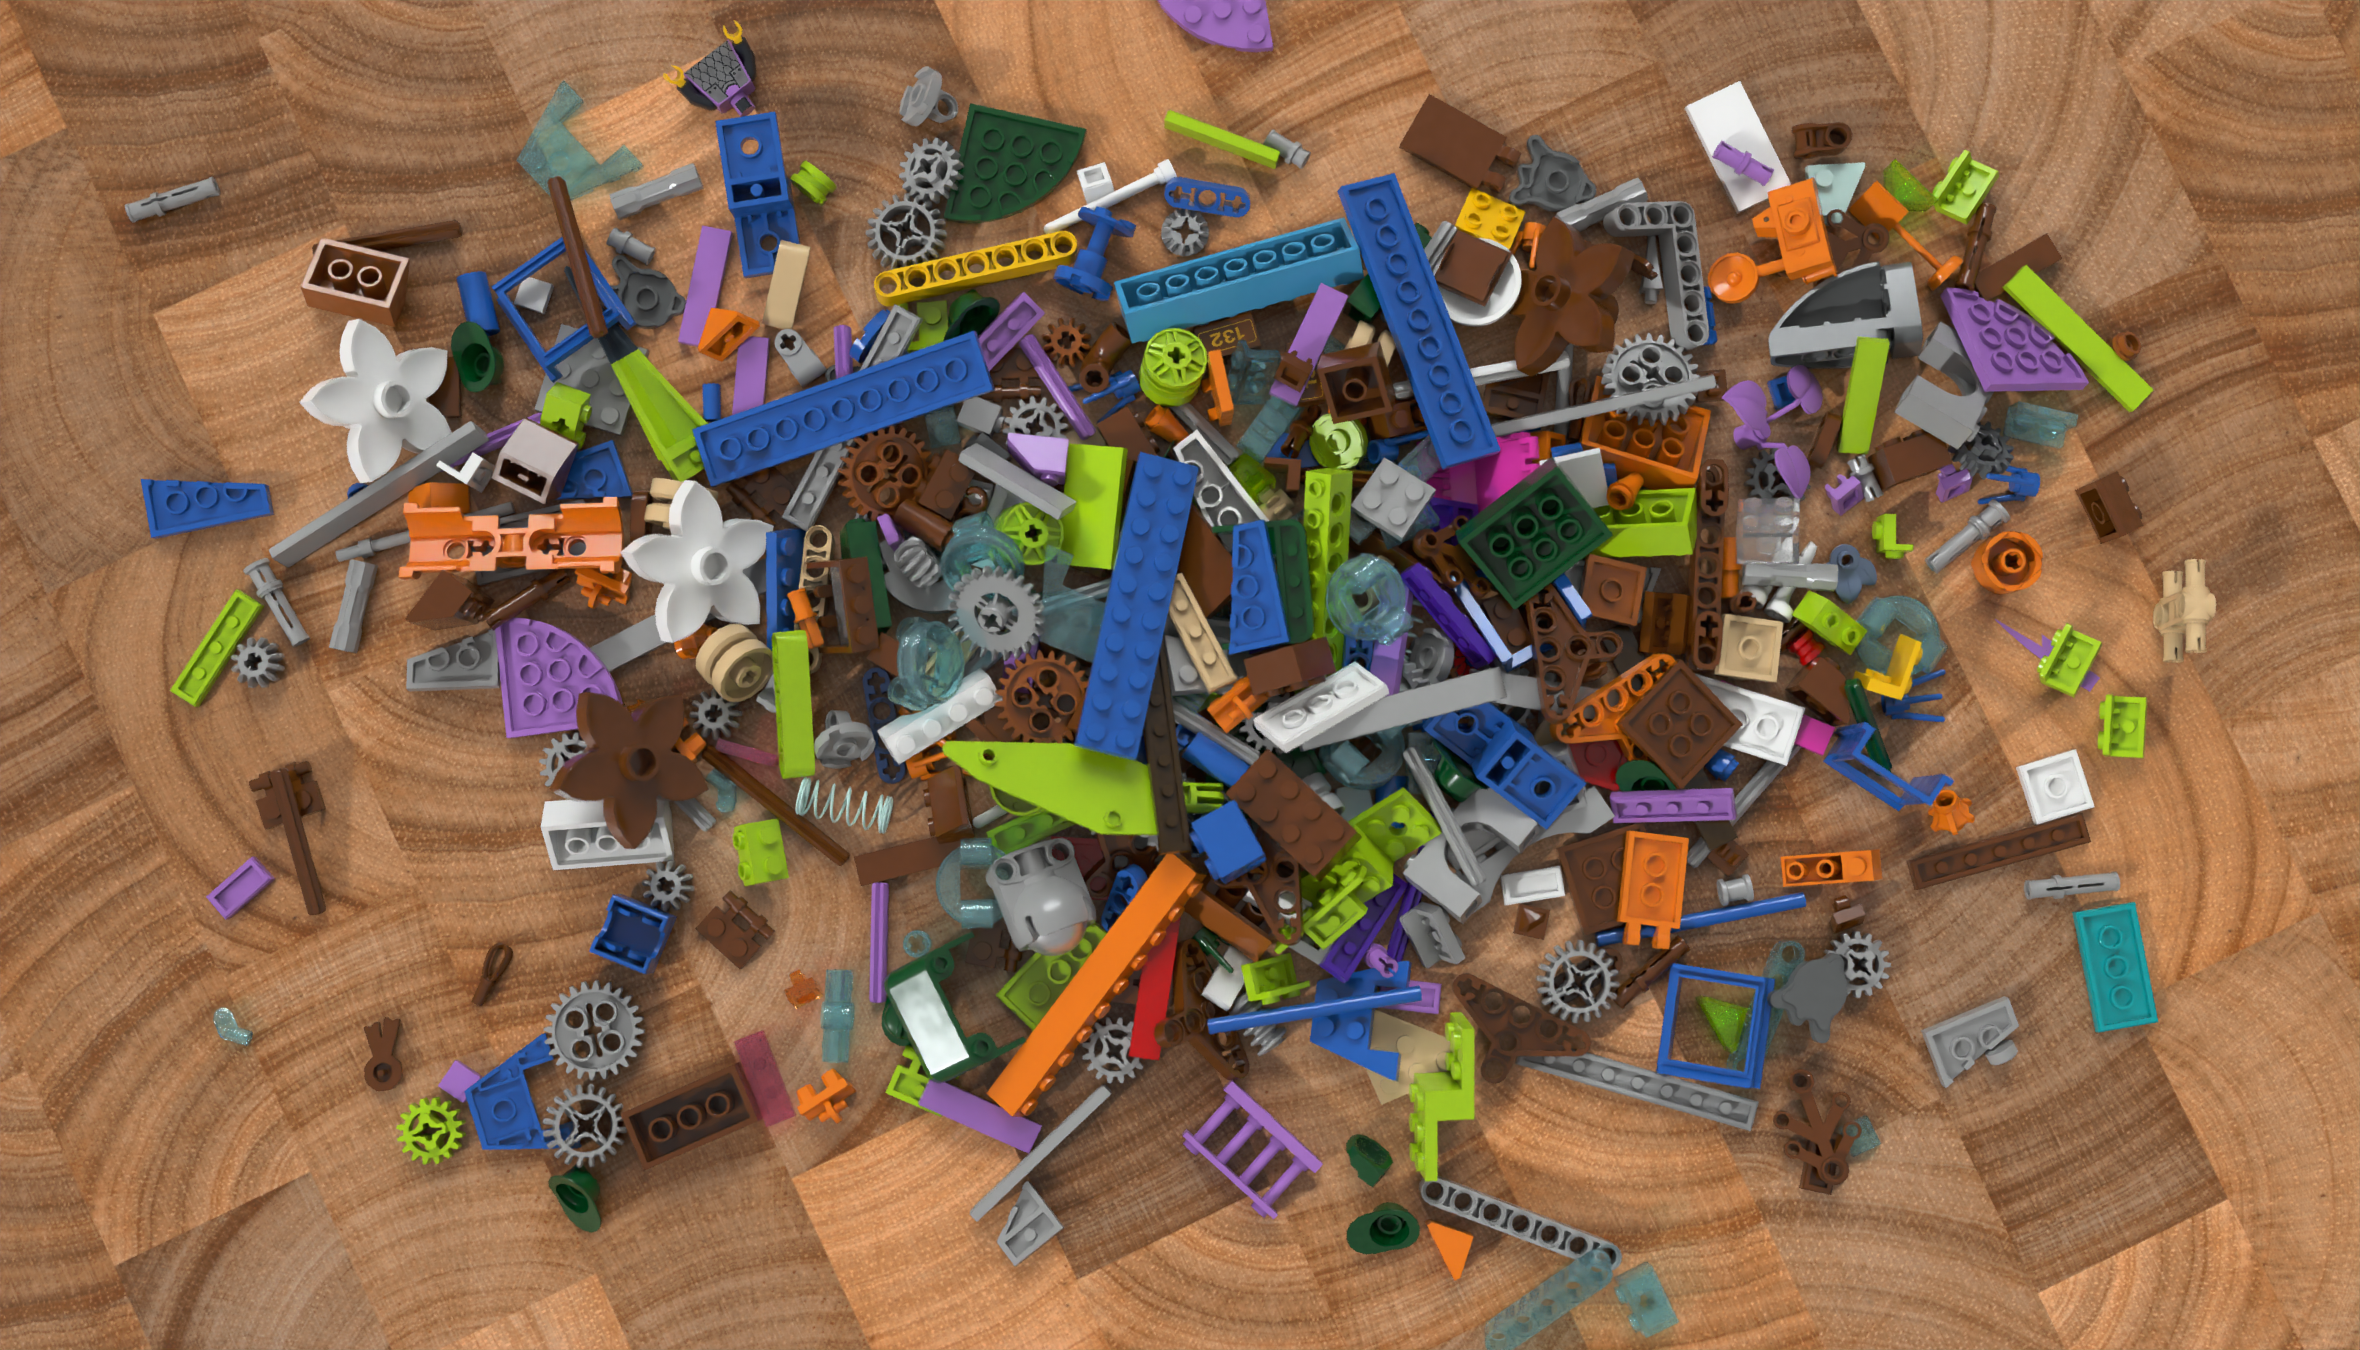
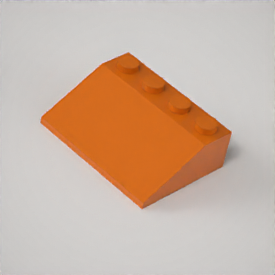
(1660, 453)

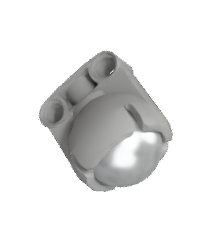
(1043, 898)

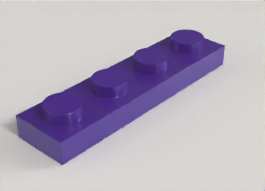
(1447, 615)
(1353, 943)

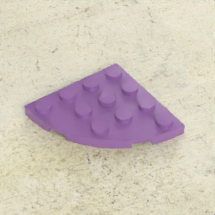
(1224, 22)
(2009, 346)
(543, 676)

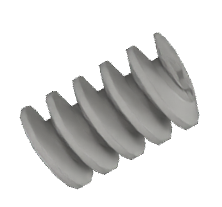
(1264, 1035)

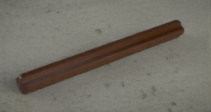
(577, 257)
(775, 805)

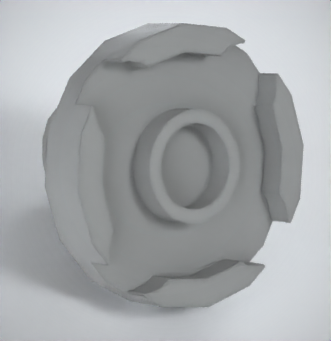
(923, 99)
(1433, 654)
(843, 741)

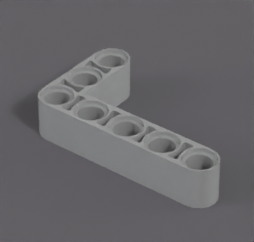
(1673, 262)

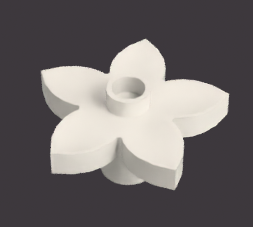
(381, 399)
(700, 564)

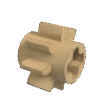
(1276, 505)

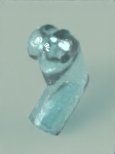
(726, 791)
(228, 1028)

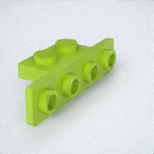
(1333, 914)

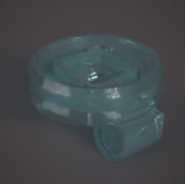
(975, 537)
(1914, 615)
(1386, 620)
(913, 687)
(1349, 764)
(972, 854)

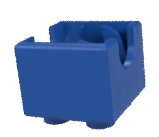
(1227, 842)
(633, 934)

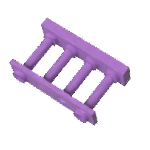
(1279, 1140)

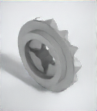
(1194, 242)

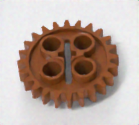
(870, 452)
(1020, 716)

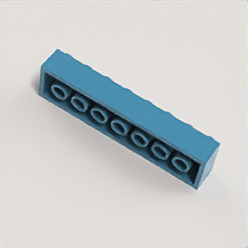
(1239, 279)

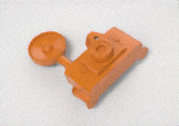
(1803, 241)

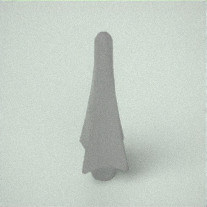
(1651, 287)

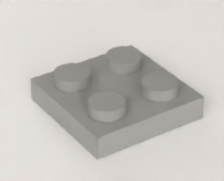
(1393, 499)

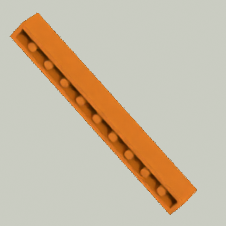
(1096, 985)

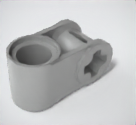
(801, 360)

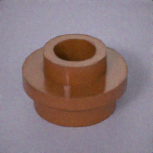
(2126, 345)

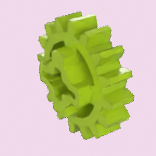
(432, 1142)

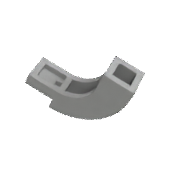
(929, 600)

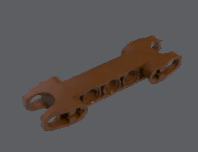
(1709, 639)

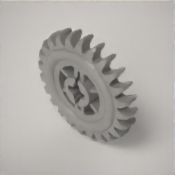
(986, 627)

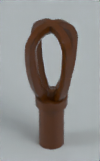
(1575, 425)
(487, 981)

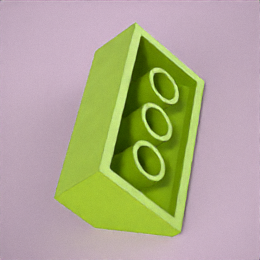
(1654, 526)

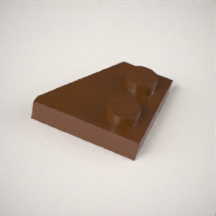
(1516, 396)

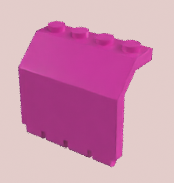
(1488, 477)

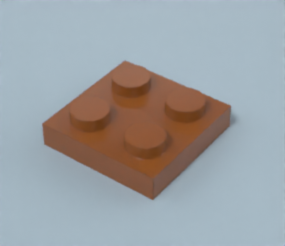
(1612, 589)

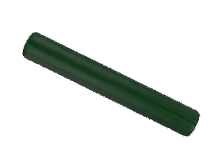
(1863, 713)

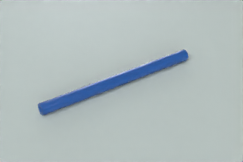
(1713, 917)
(1314, 1009)

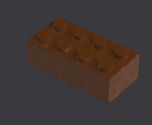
(1294, 815)
(691, 1116)

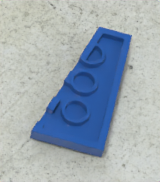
(186, 506)
(1257, 603)

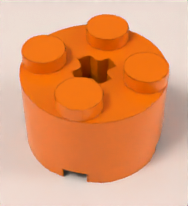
(2024, 565)

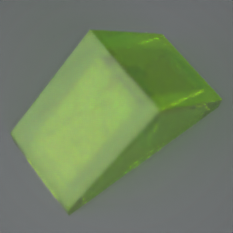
(1907, 188)
(1252, 476)
(1724, 1019)

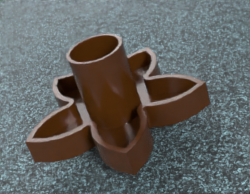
(1568, 297)
(629, 763)

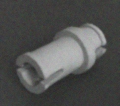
(1290, 151)
(627, 244)
(1864, 474)

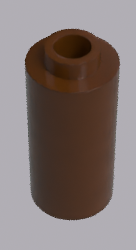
(924, 524)

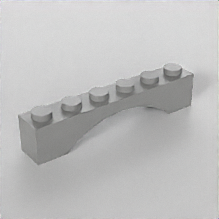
(1576, 821)

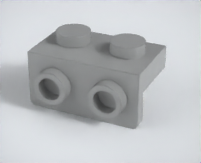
(1432, 935)

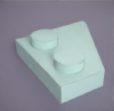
(1835, 186)

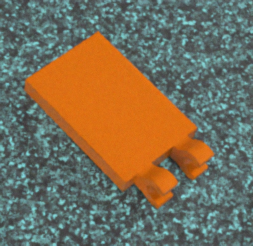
(1220, 389)
(1652, 886)

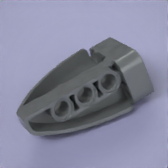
(1859, 302)

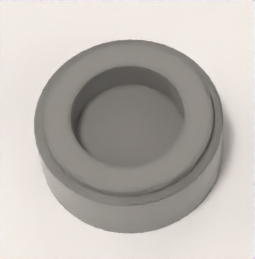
(2002, 1052)

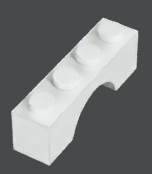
(919, 730)

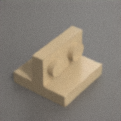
(1750, 648)

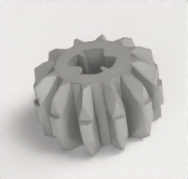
(918, 562)
(266, 669)
(722, 721)
(670, 874)

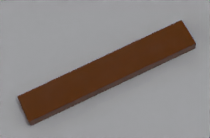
(1998, 851)

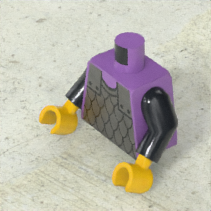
(721, 77)

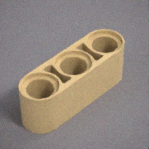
(786, 285)

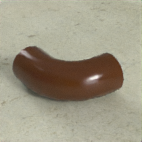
(1102, 358)

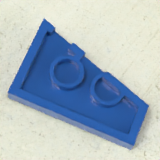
(597, 474)

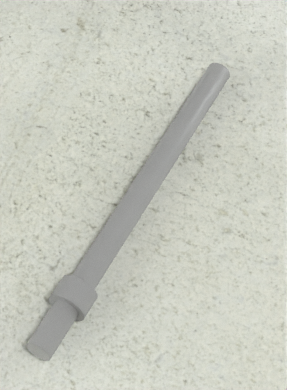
(369, 547)

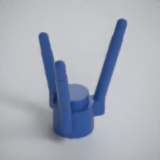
(1122, 385)
(1389, 446)
(2020, 482)
(1897, 708)

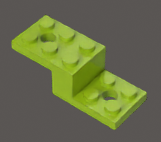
(1379, 846)
(1442, 1096)

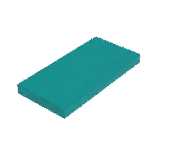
(2115, 967)

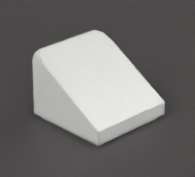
(1095, 182)

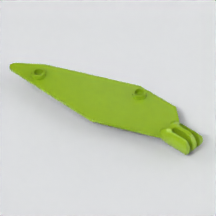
(1077, 783)

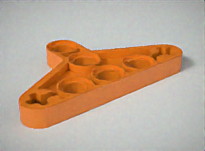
(1604, 723)

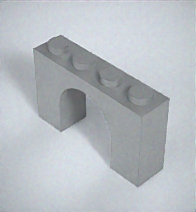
(1935, 410)
(1481, 811)

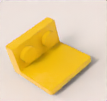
(1489, 218)
(1897, 678)

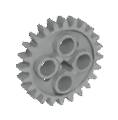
(1668, 363)
(566, 1036)

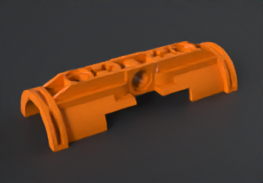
(441, 529)

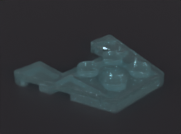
(556, 152)
(1070, 616)

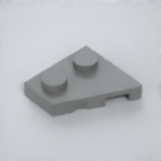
(1028, 1226)

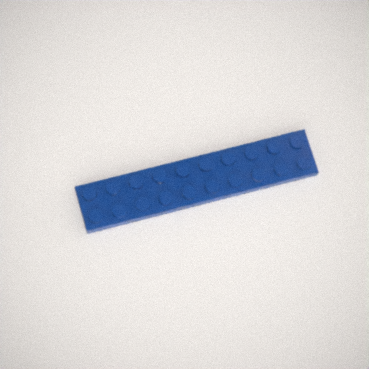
(1418, 321)
(843, 409)
(1137, 607)

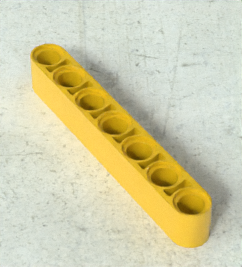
(965, 279)

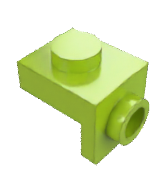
(1885, 534)

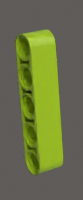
(793, 704)

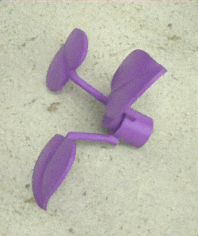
(1750, 405)

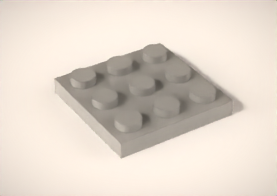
(592, 373)

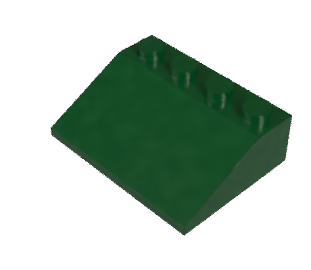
(1533, 533)

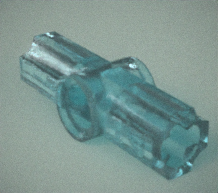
(837, 1015)

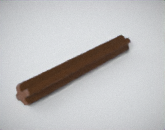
(405, 237)
(297, 841)

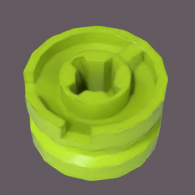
(813, 183)

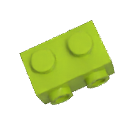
(1964, 188)
(2068, 660)
(2123, 726)
(760, 852)
(1271, 978)

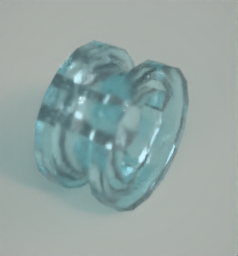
(926, 941)

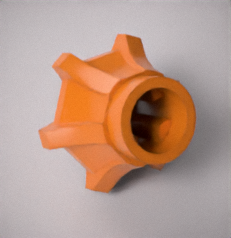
(691, 645)
(1950, 812)

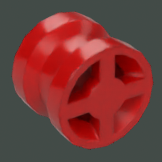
(1806, 647)

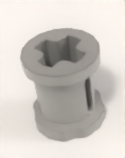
(1735, 889)

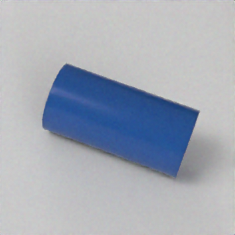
(711, 402)

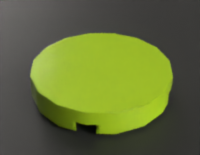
(1338, 444)

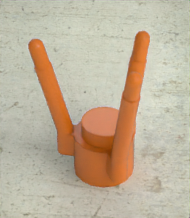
(1529, 238)
(923, 762)

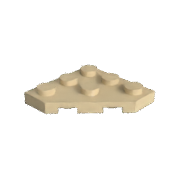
(1419, 1049)

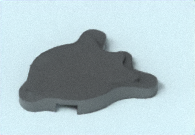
(1552, 180)
(646, 294)
(1813, 994)

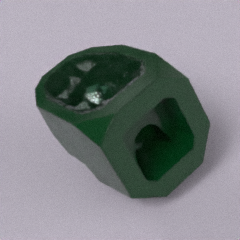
(1368, 1158)

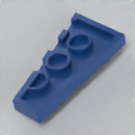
(783, 572)

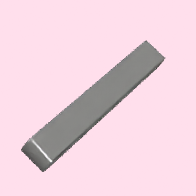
(1415, 706)
(1505, 1216)

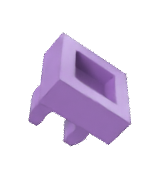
(1952, 483)
(1845, 495)

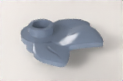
(1853, 574)

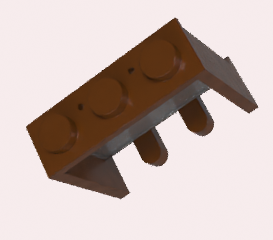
(852, 605)

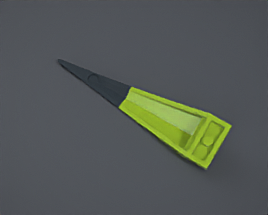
(658, 406)

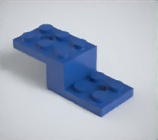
(757, 189)
(1508, 760)

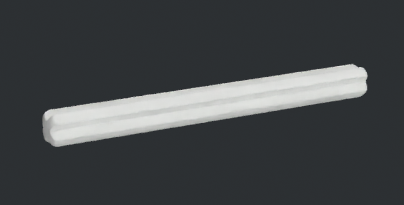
(1487, 374)

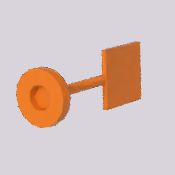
(1883, 208)

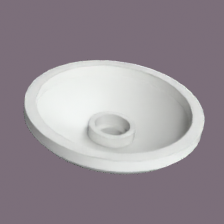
(1500, 303)

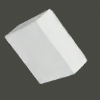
(534, 295)

